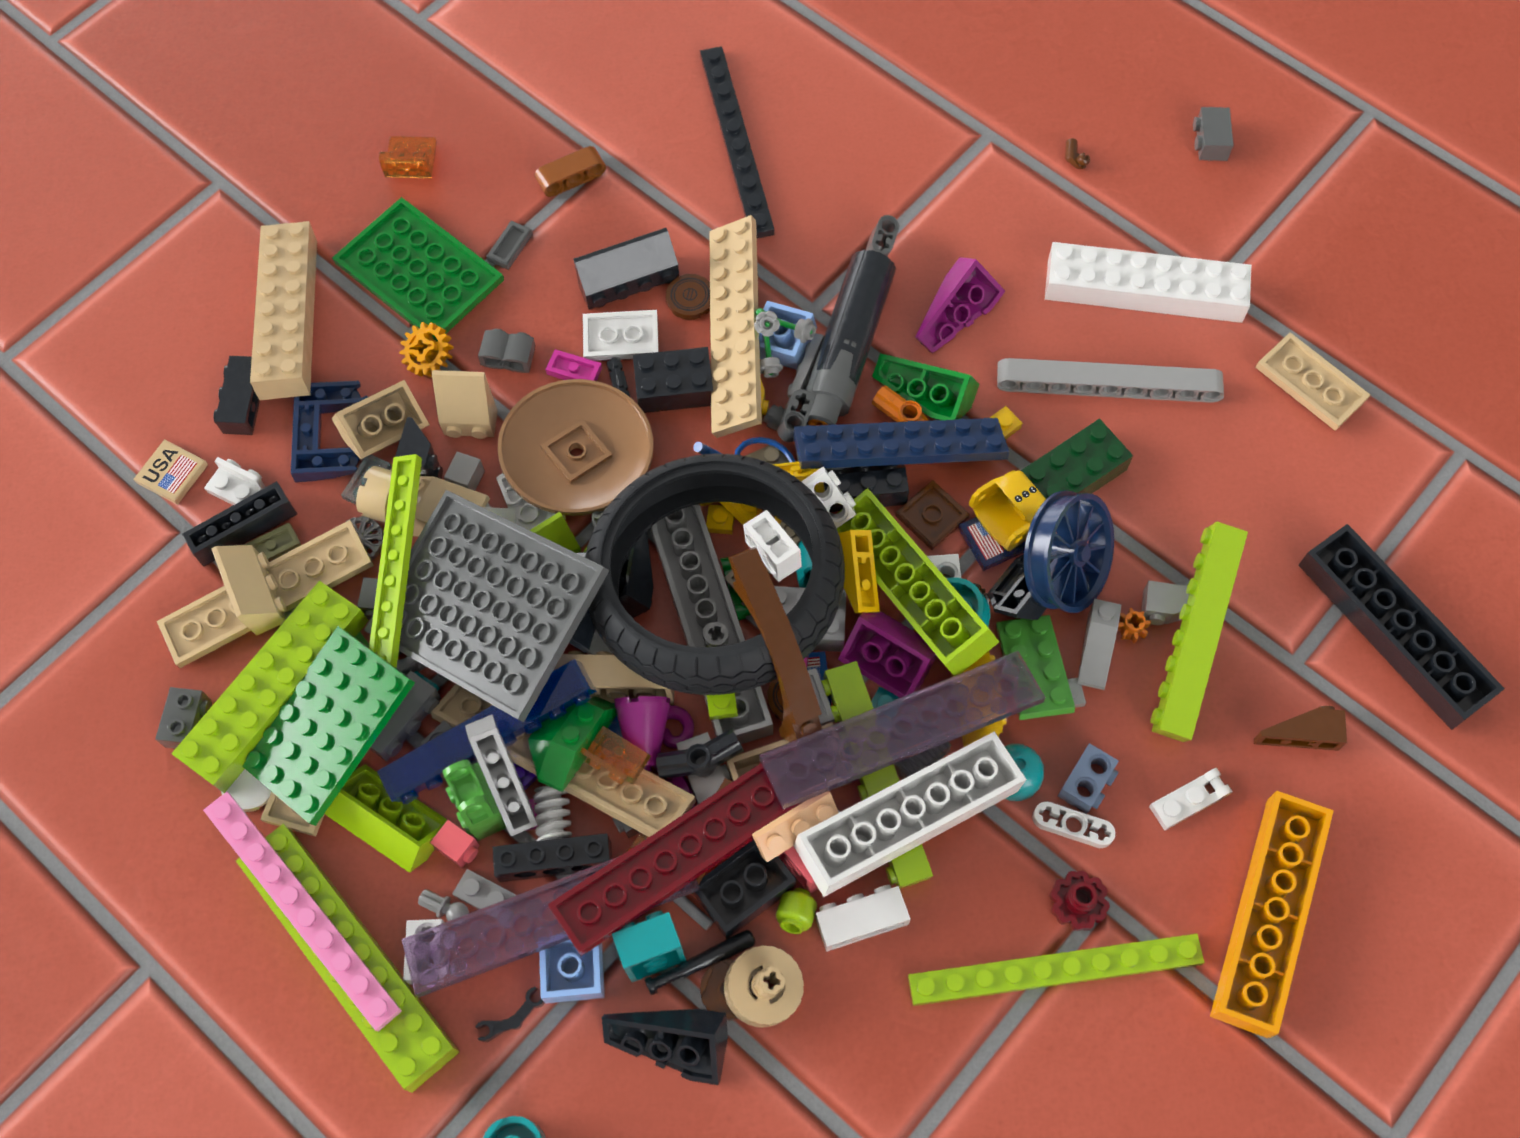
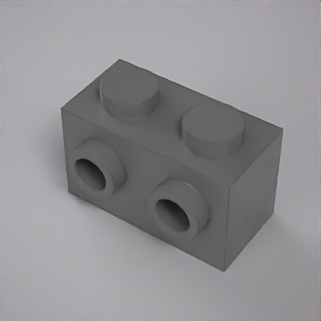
(180, 715)

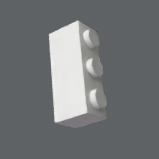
(862, 917)

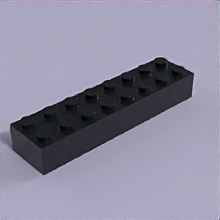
(1400, 626)

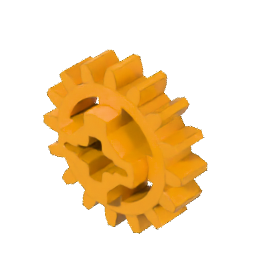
(426, 349)

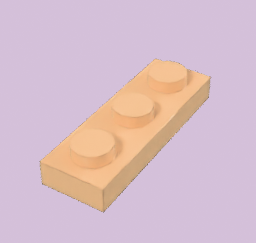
(783, 831)

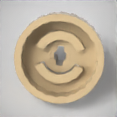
(779, 970)

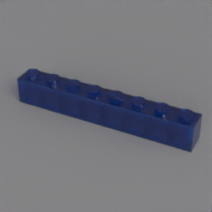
(424, 765)

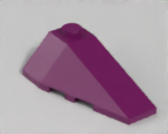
(960, 300)

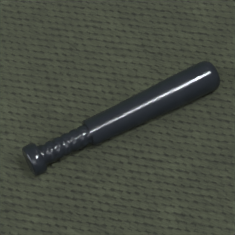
(713, 955)

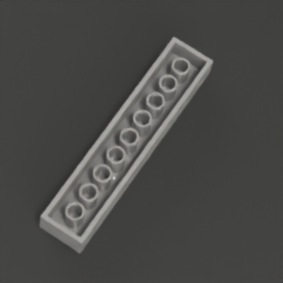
(702, 599)

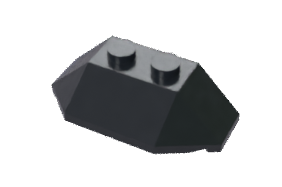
(1011, 595)

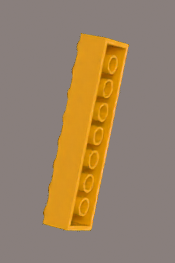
(1272, 915)

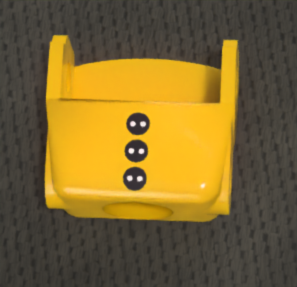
(1007, 507)

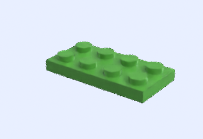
(1042, 655)

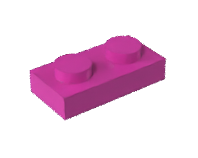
(569, 366)

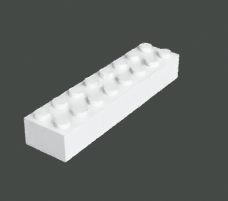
(1148, 282)
(908, 813)

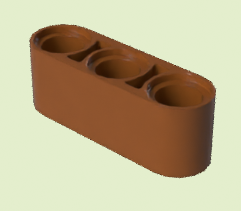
(570, 171)

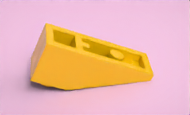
(860, 571)

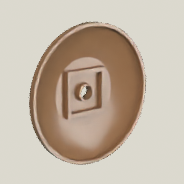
(568, 416)

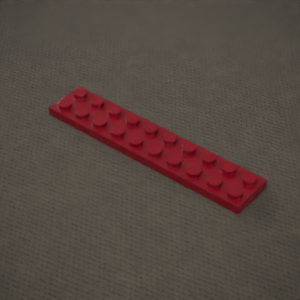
(667, 860)

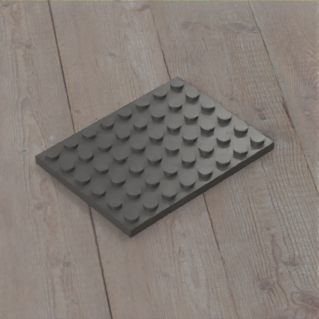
(492, 603)

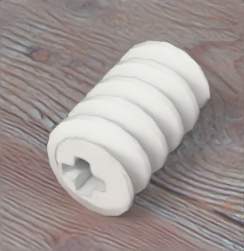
(551, 814)

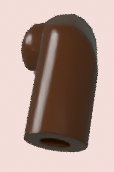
(1073, 157)

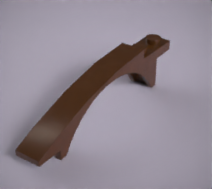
(759, 595)

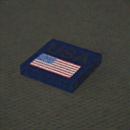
(984, 547)

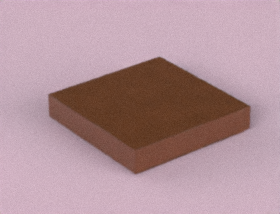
(932, 515)

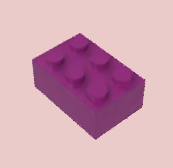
(888, 653)

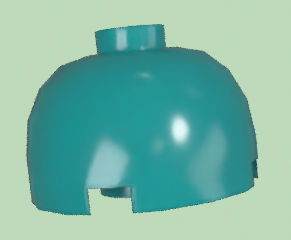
(1030, 766)

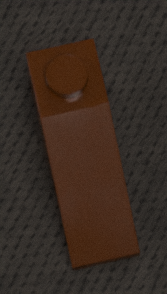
(1316, 729)

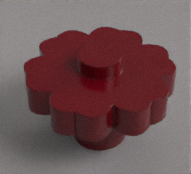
(1079, 900)

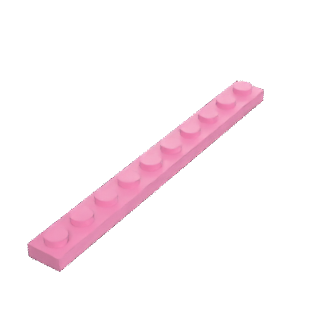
(303, 912)

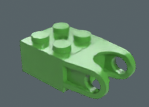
(473, 799)

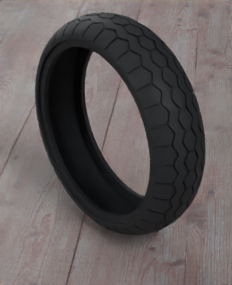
(696, 482)

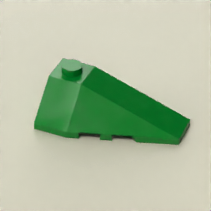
(937, 390)

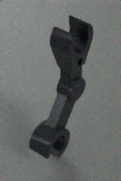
(514, 1021)

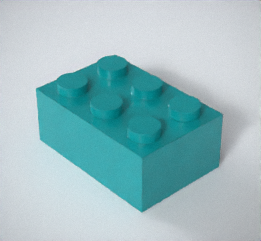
(649, 946)

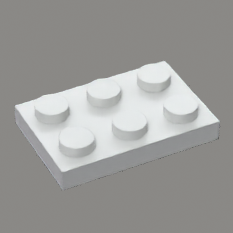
(619, 334)

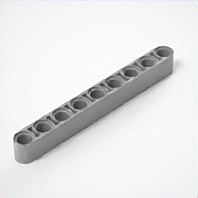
(1110, 380)

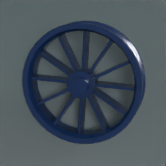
(1077, 566)

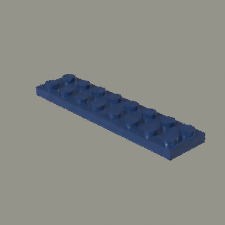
(900, 443)

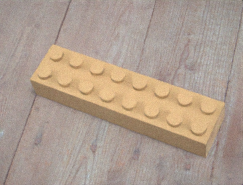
(284, 311)

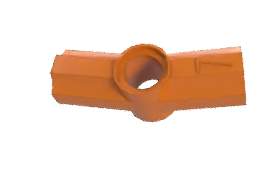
(896, 406)

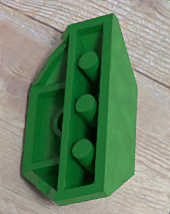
(559, 741)

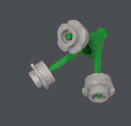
(766, 324)

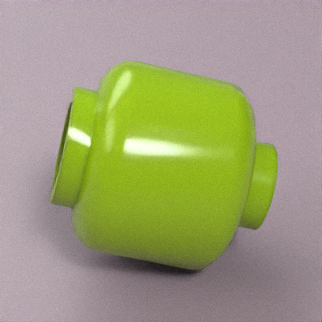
(796, 911)

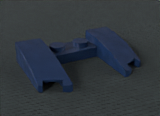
(307, 458)

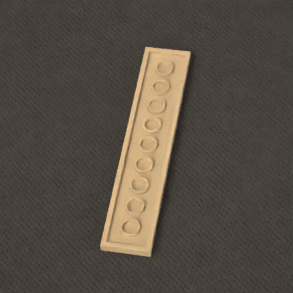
(733, 334)
(643, 806)

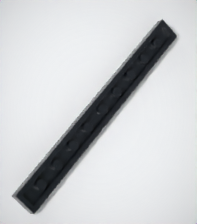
(736, 140)

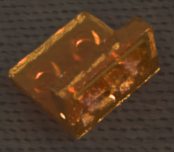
(409, 157)

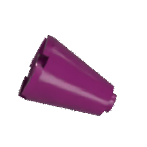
(643, 723)

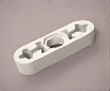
(1091, 838)

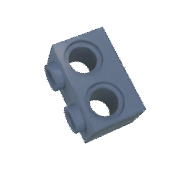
(1085, 777)

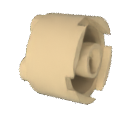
(373, 497)

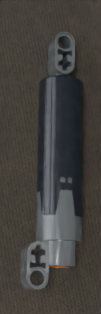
(847, 336)

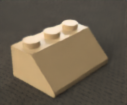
(378, 419)
(250, 587)

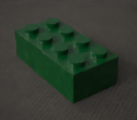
(1080, 462)

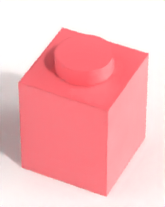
(455, 844)

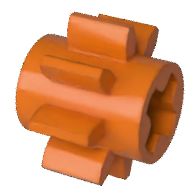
(1137, 620)

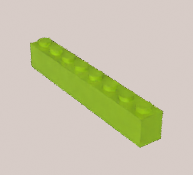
(1199, 632)
(851, 699)

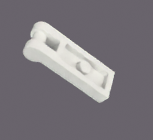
(1189, 799)

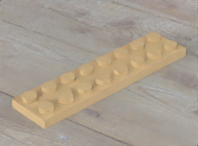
(211, 619)

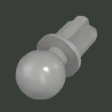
(442, 905)

